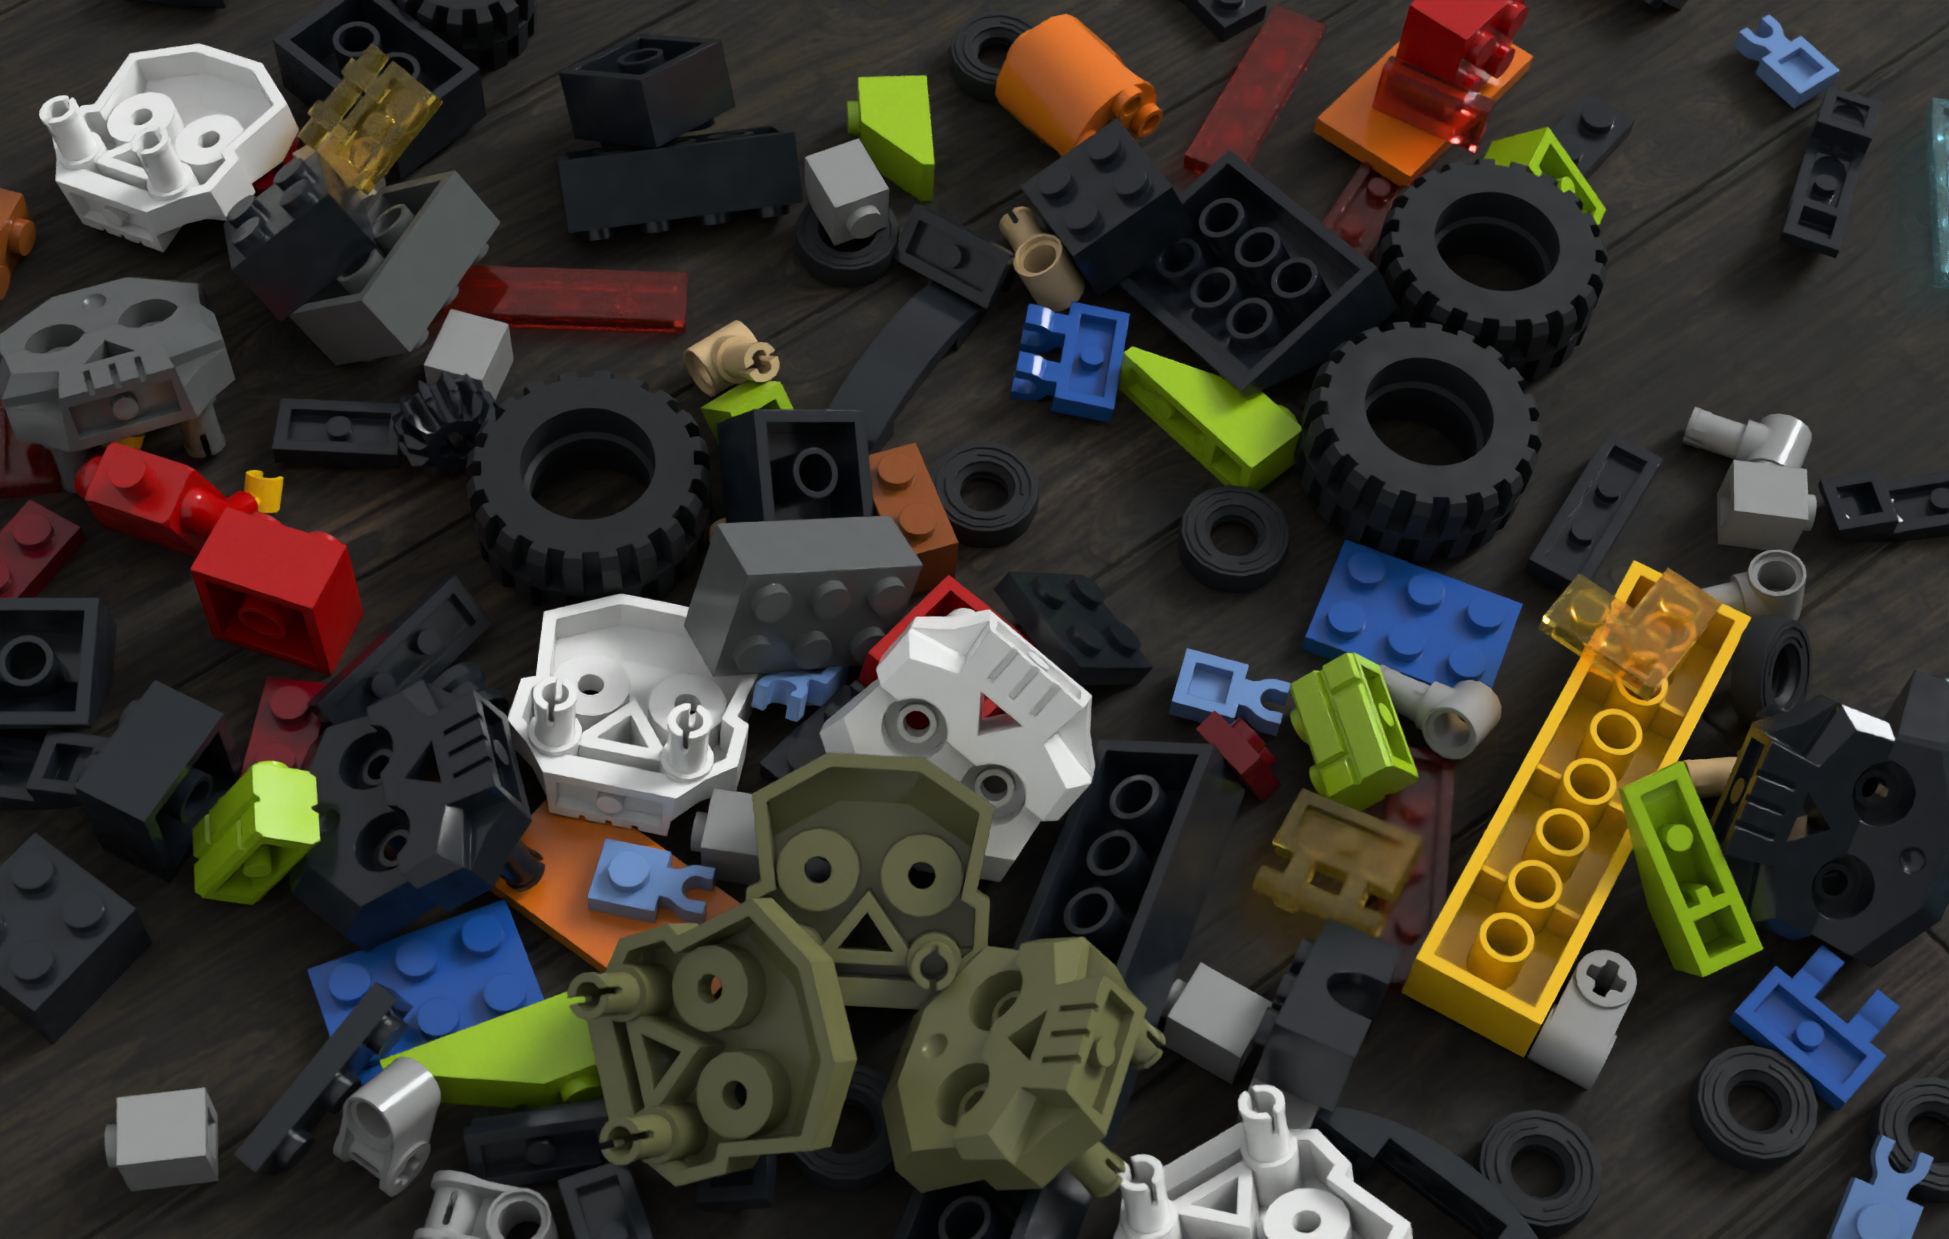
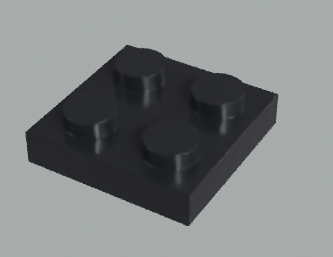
(1074, 627)

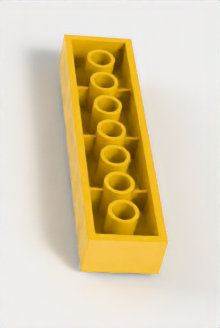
(1560, 839)

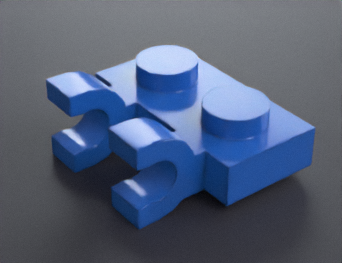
(1089, 362)
(1791, 1021)

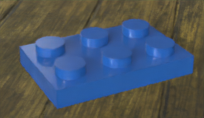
(1410, 619)
(448, 971)

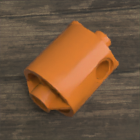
(1072, 85)

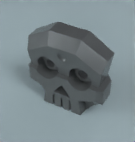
(114, 368)

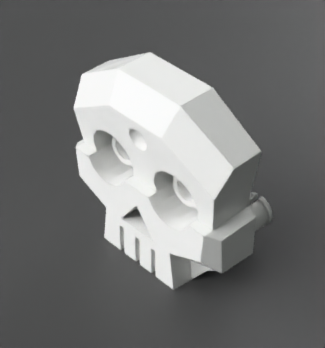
(169, 141)
(944, 672)
(633, 745)
(1254, 1185)

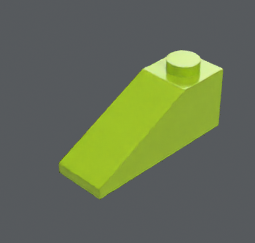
(1230, 435)
(1686, 874)
(523, 1057)

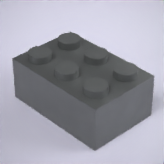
(425, 243)
(799, 593)

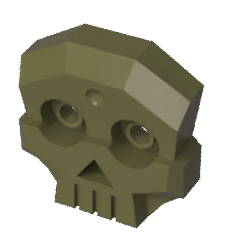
(872, 824)
(677, 1052)
(1018, 1071)

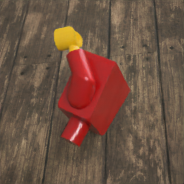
(163, 498)

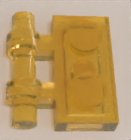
(379, 125)
(1345, 846)

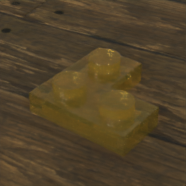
(1627, 643)

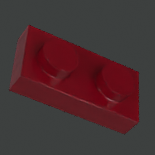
(35, 549)
(284, 723)
(1243, 753)

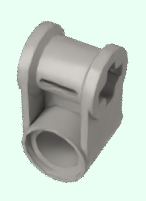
(1583, 1023)
(391, 1124)
(482, 1209)

